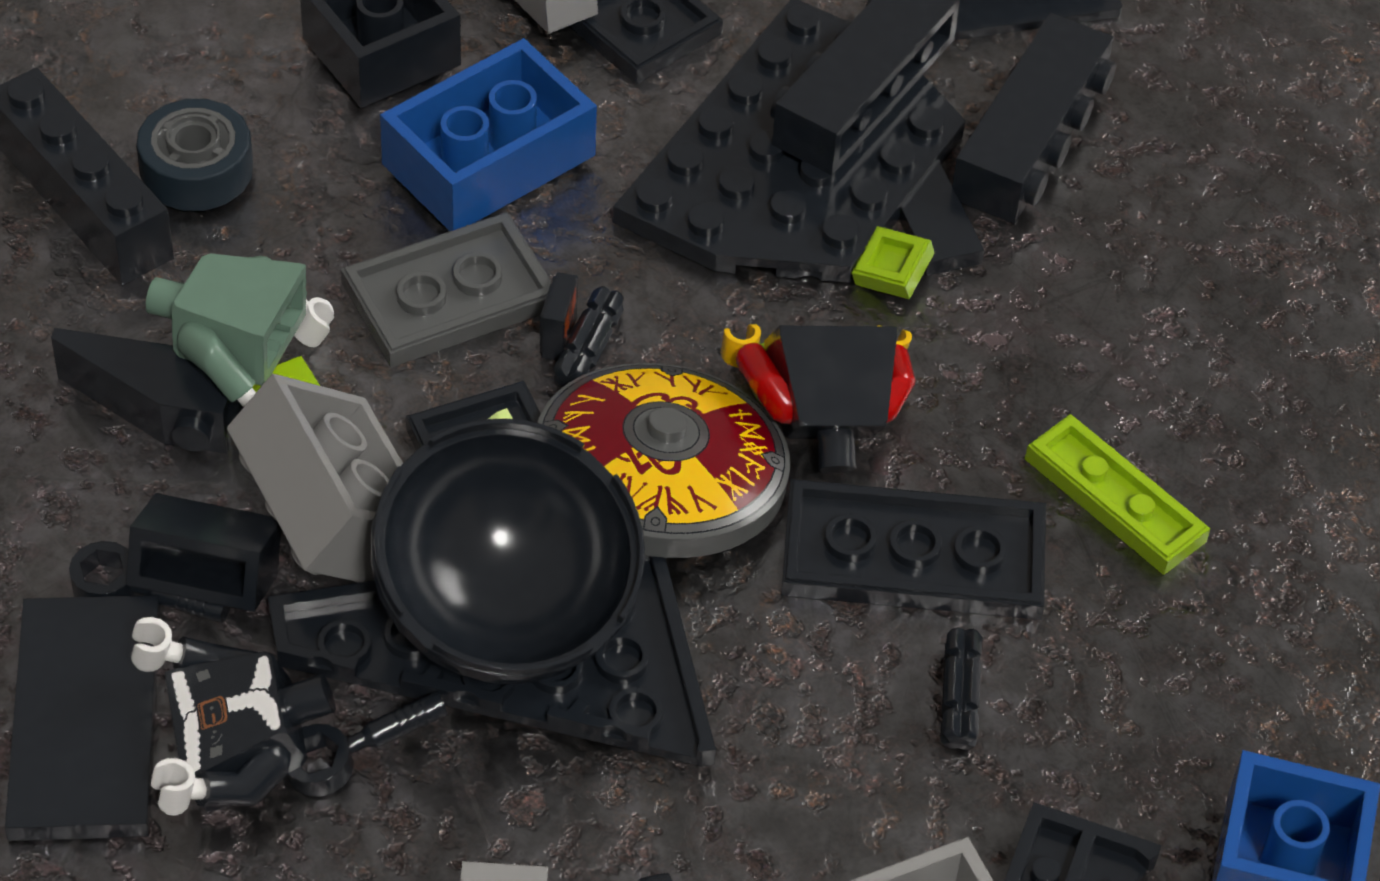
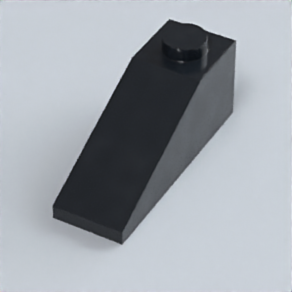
(147, 388)

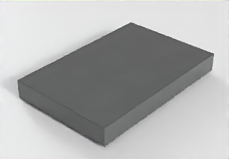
(447, 289)

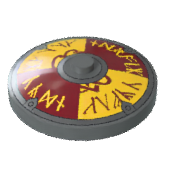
(688, 448)

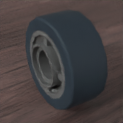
(195, 154)

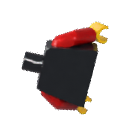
(826, 382)

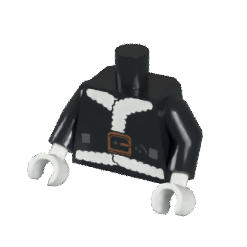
(231, 719)

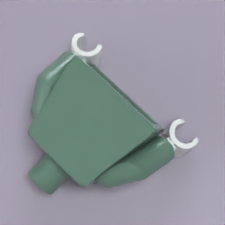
(239, 318)

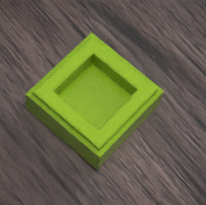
(893, 262)

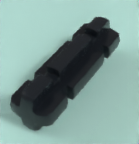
(589, 335)
(961, 689)

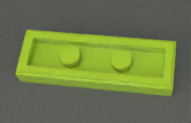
(1117, 494)

